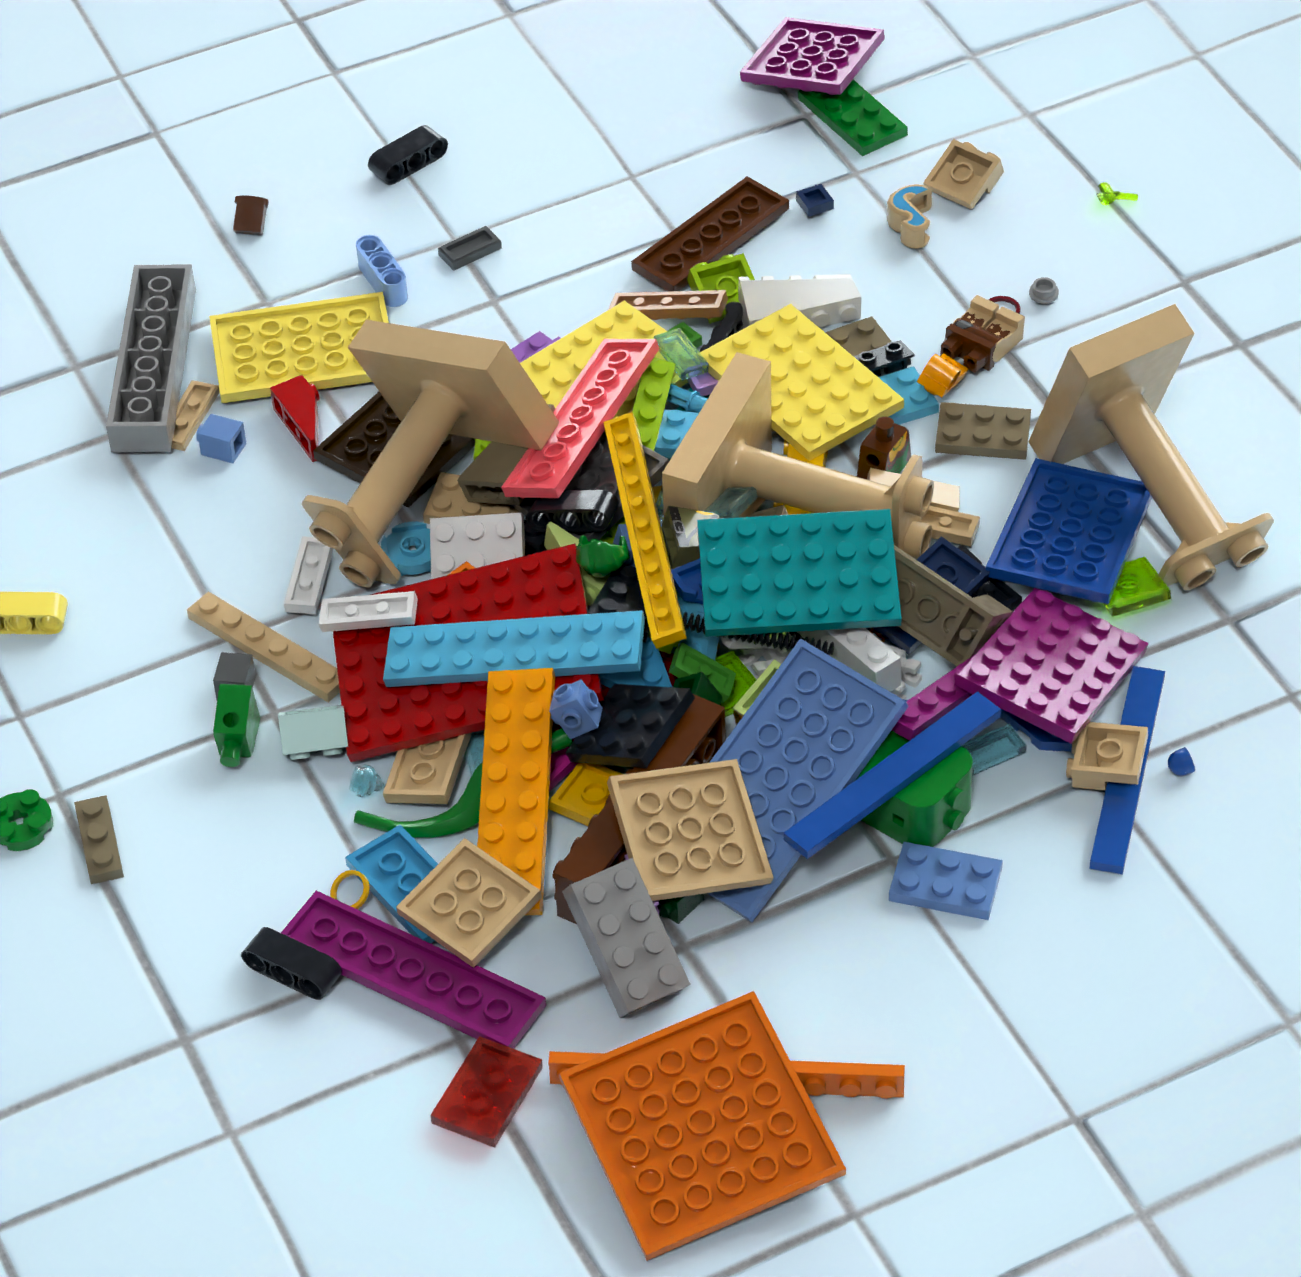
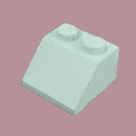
(313, 731)

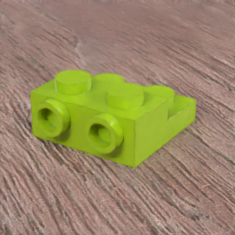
(720, 276)

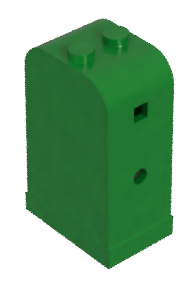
(930, 804)

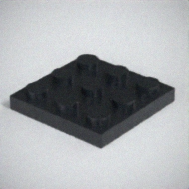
(631, 725)

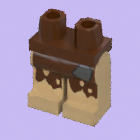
(983, 334)

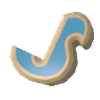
(906, 215)

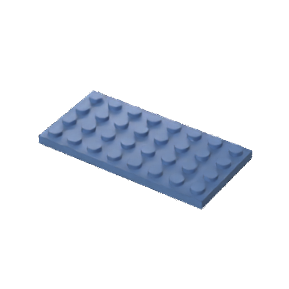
(800, 748)

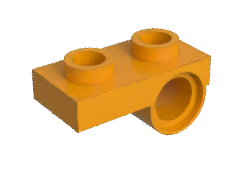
(941, 374)

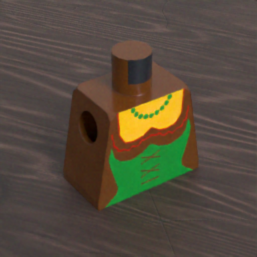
(884, 448)

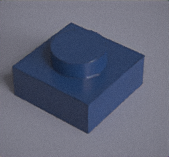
(814, 200)

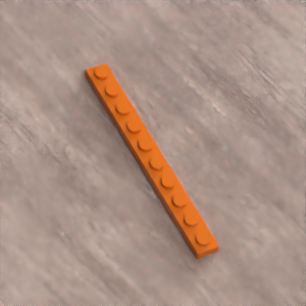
(817, 1077)

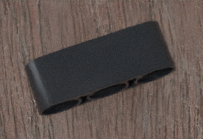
(407, 154)
(574, 511)
(291, 963)

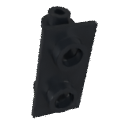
(891, 357)

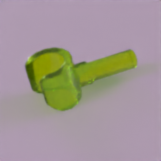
(1109, 196)

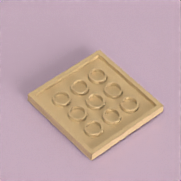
(690, 829)

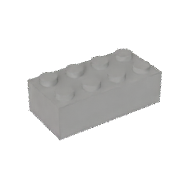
(626, 937)

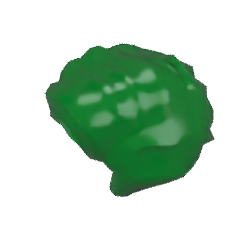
(601, 557)

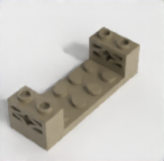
(943, 613)

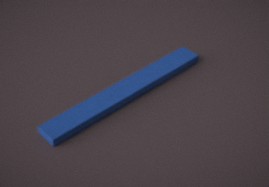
(891, 775)
(1122, 799)

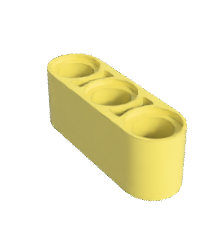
(32, 612)

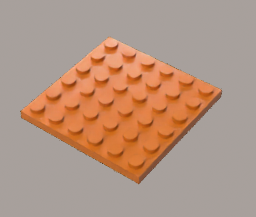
(701, 1125)

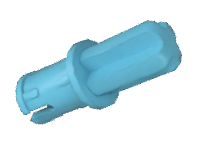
(689, 400)

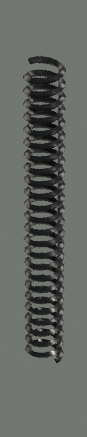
(786, 644)

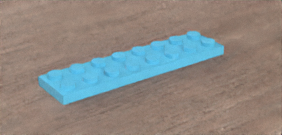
(471, 649)

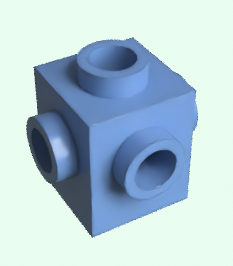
(575, 708)

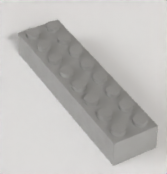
(151, 358)

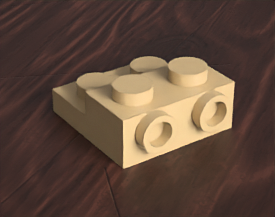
(964, 174)
(1107, 755)

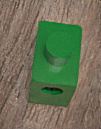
(235, 723)

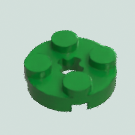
(35, 824)

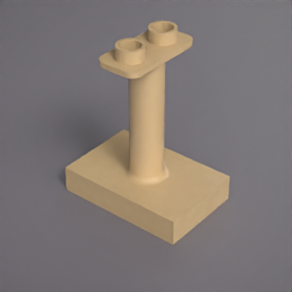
(436, 389)
(1111, 395)
(733, 448)

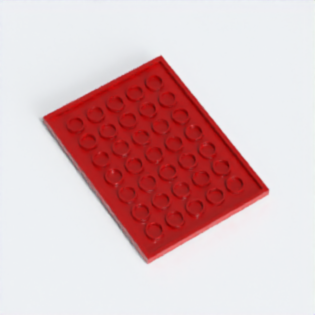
(409, 716)

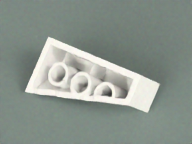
(822, 300)
(862, 653)

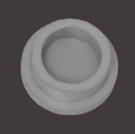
(1044, 290)

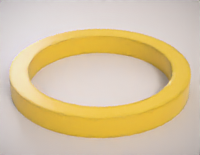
(333, 893)

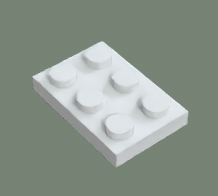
(475, 539)

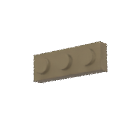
(98, 839)

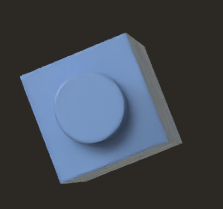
(221, 438)

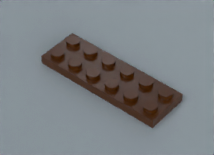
(710, 233)

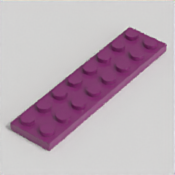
(416, 972)

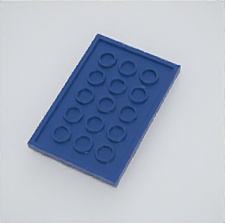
(1070, 531)

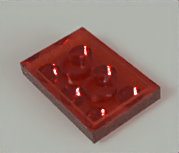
(486, 1091)

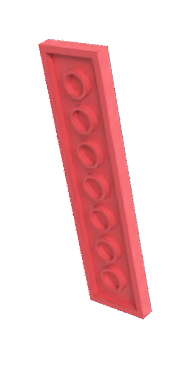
(581, 414)

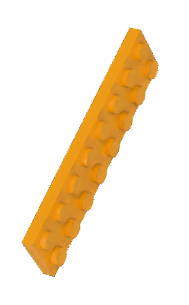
(517, 772)

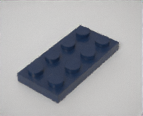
(951, 565)

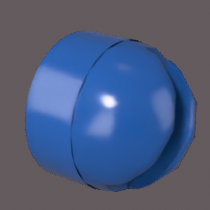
(1181, 762)

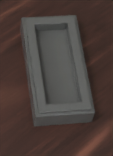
(469, 248)

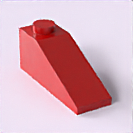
(297, 408)

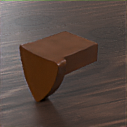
(250, 214)

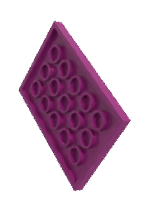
(1052, 664)

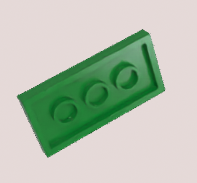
(856, 117)

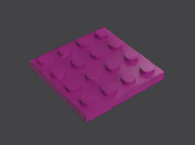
(812, 55)

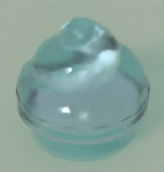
(365, 781)

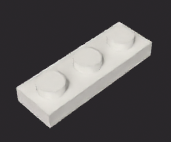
(308, 576)
(368, 611)

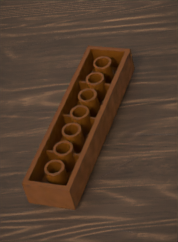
(602, 846)

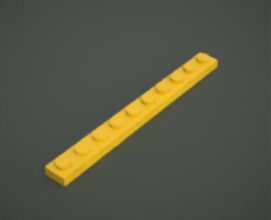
(644, 531)

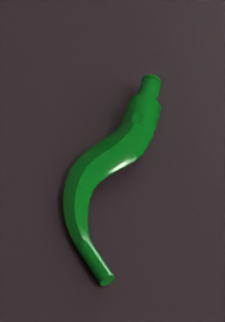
(460, 816)

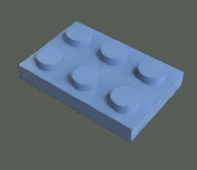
(945, 880)

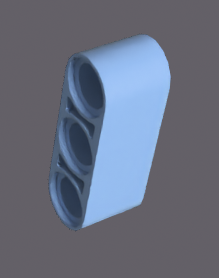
(381, 270)

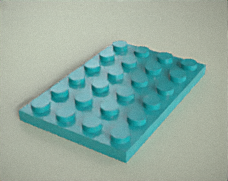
(798, 572)

